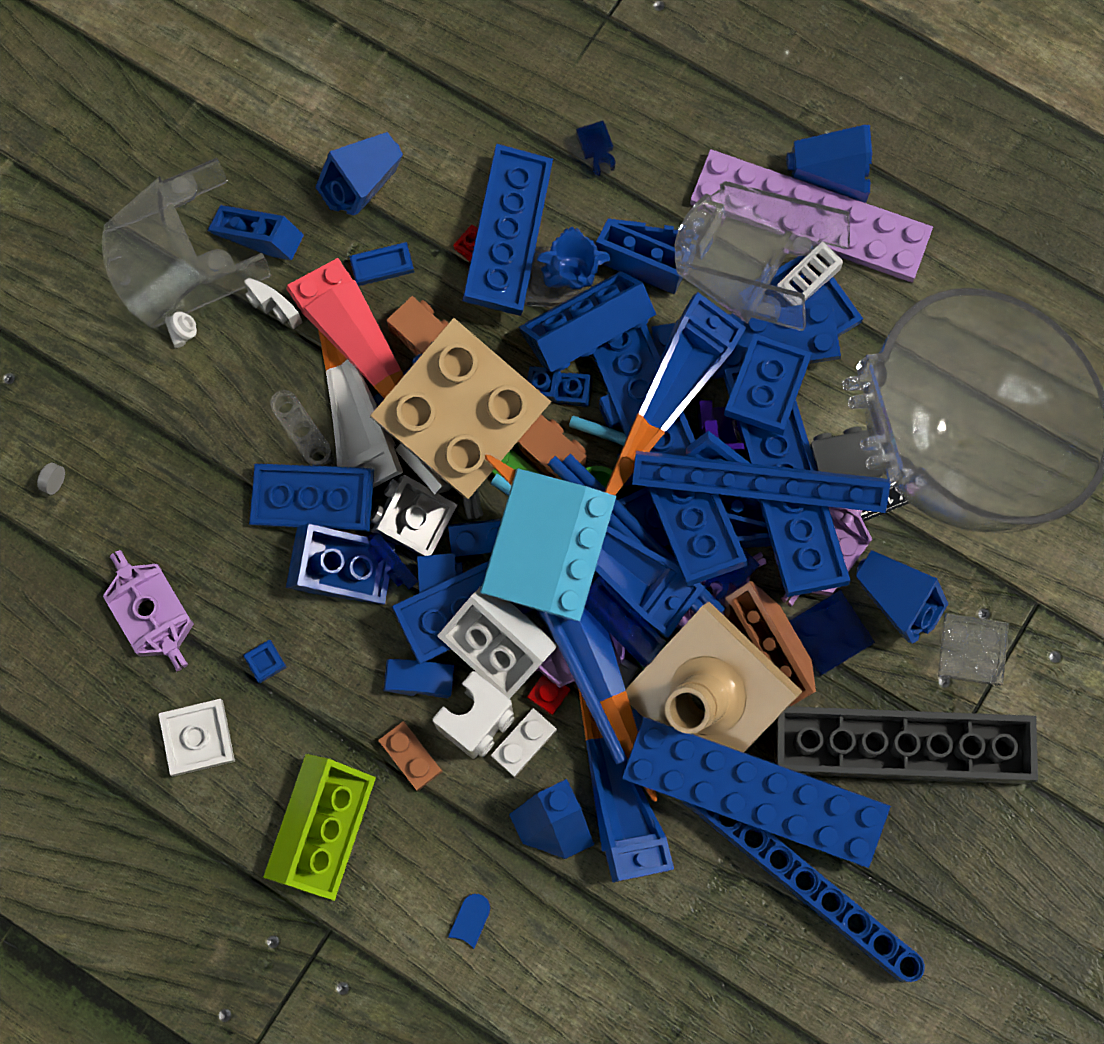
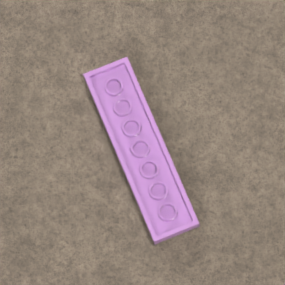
(876, 235)

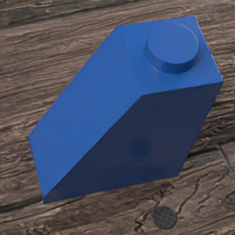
(835, 161)
(358, 172)
(903, 594)
(553, 822)

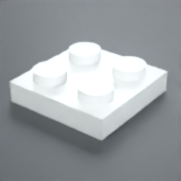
(196, 737)

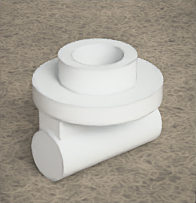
(181, 328)

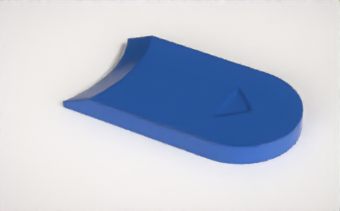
(471, 919)

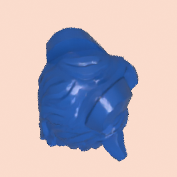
(571, 261)

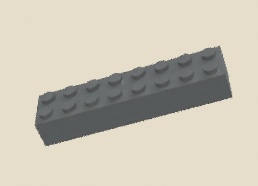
(907, 745)

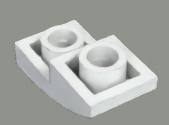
(269, 299)

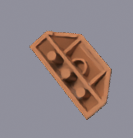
(770, 631)

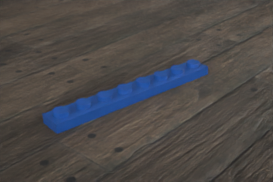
(761, 481)

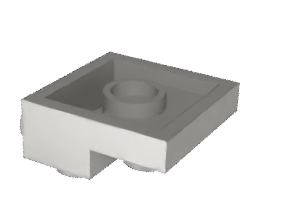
(412, 516)

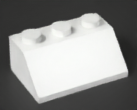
(497, 641)

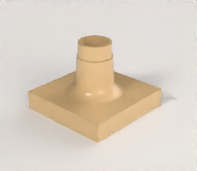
(726, 671)

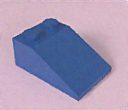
(336, 565)

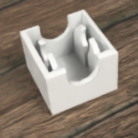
(476, 729)

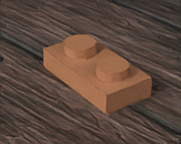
(410, 756)

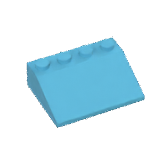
(548, 544)

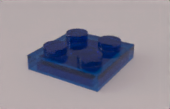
(831, 633)

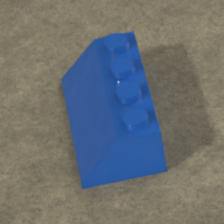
(588, 321)

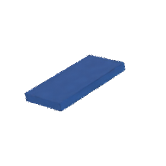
(312, 495)

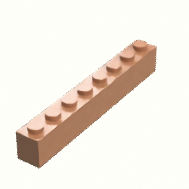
(544, 440)

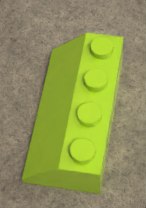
(319, 826)

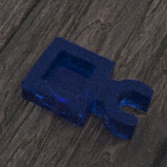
(596, 143)
(735, 577)

